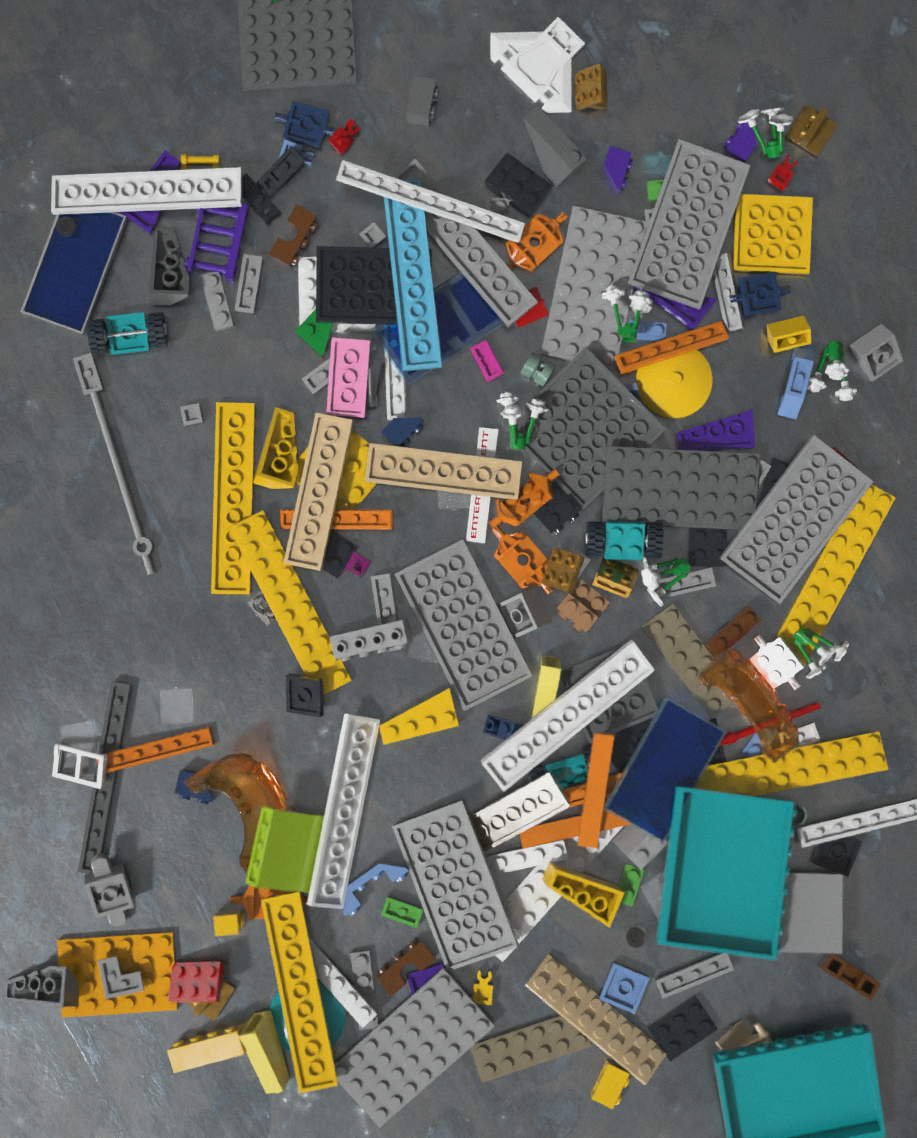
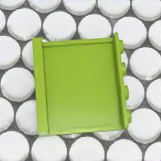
(285, 850)

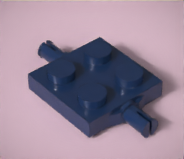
(305, 124)
(759, 294)

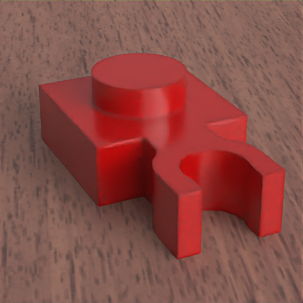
(343, 136)
(781, 174)

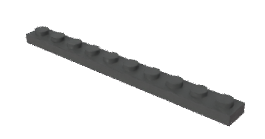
(101, 798)

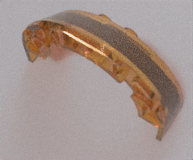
(755, 700)
(248, 786)

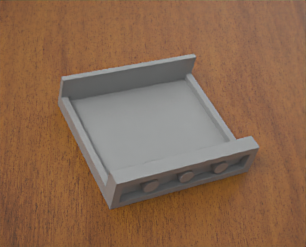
(812, 913)

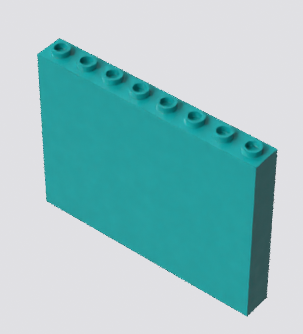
(726, 873)
(802, 1087)

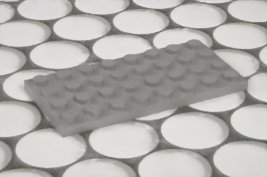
(688, 224)
(595, 255)
(796, 519)
(463, 625)
(455, 885)
(412, 1047)

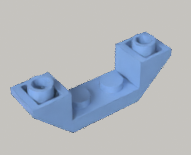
(797, 382)
(394, 872)

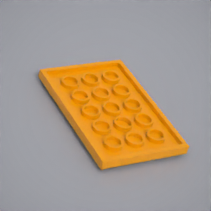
(145, 952)

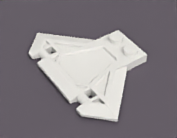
(540, 63)

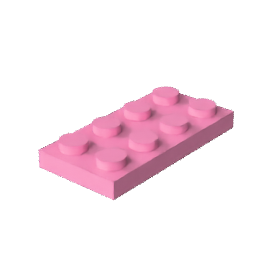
(348, 377)

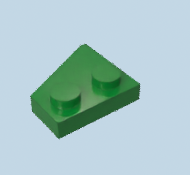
(315, 333)

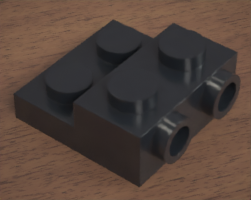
(557, 510)

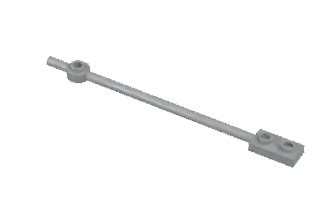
(92, 385)

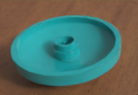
(333, 1010)

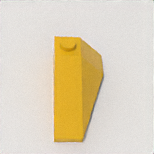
(278, 459)

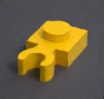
(483, 991)

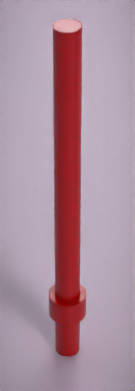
(732, 737)

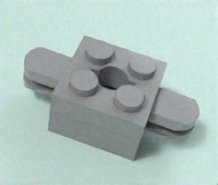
(108, 890)

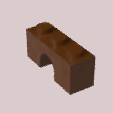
(288, 251)
(733, 631)
(417, 954)
(849, 975)

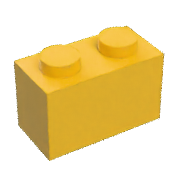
(789, 334)
(229, 922)
(610, 1084)

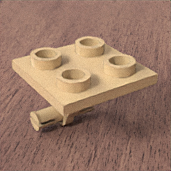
(740, 1036)

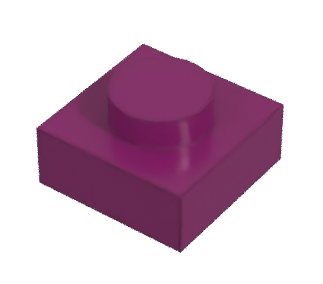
(357, 564)

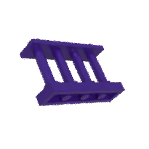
(233, 252)

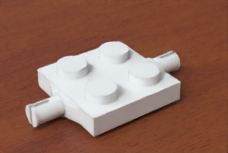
(777, 662)

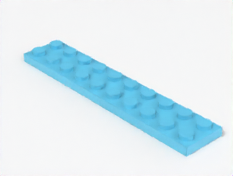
(412, 285)

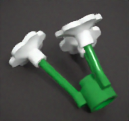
(775, 146)
(677, 567)
(804, 636)

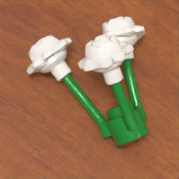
(639, 305)
(835, 371)
(512, 412)

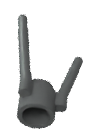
(372, 397)

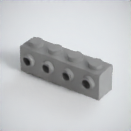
(371, 639)

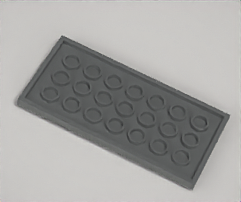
(680, 487)

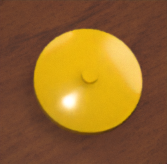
(675, 385)

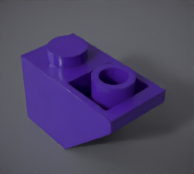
(742, 143)
(615, 167)

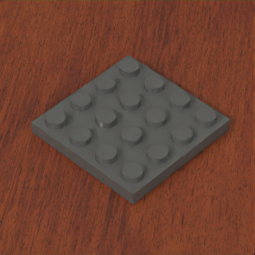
(628, 711)

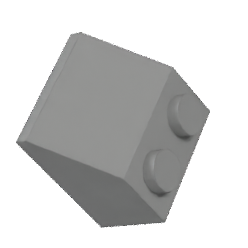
(877, 352)
(524, 612)
(638, 845)

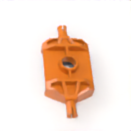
(547, 231)
(536, 491)
(507, 554)
(252, 900)

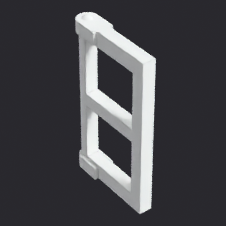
(79, 765)

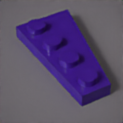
(148, 219)
(686, 314)
(722, 434)

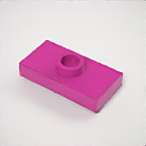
(487, 360)

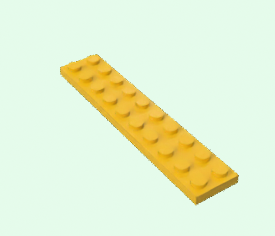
(232, 494)
(835, 568)
(288, 601)
(798, 768)
(299, 992)

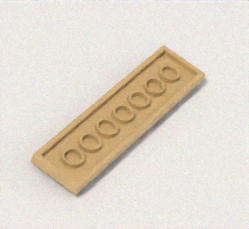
(443, 471)
(318, 491)
(596, 1019)

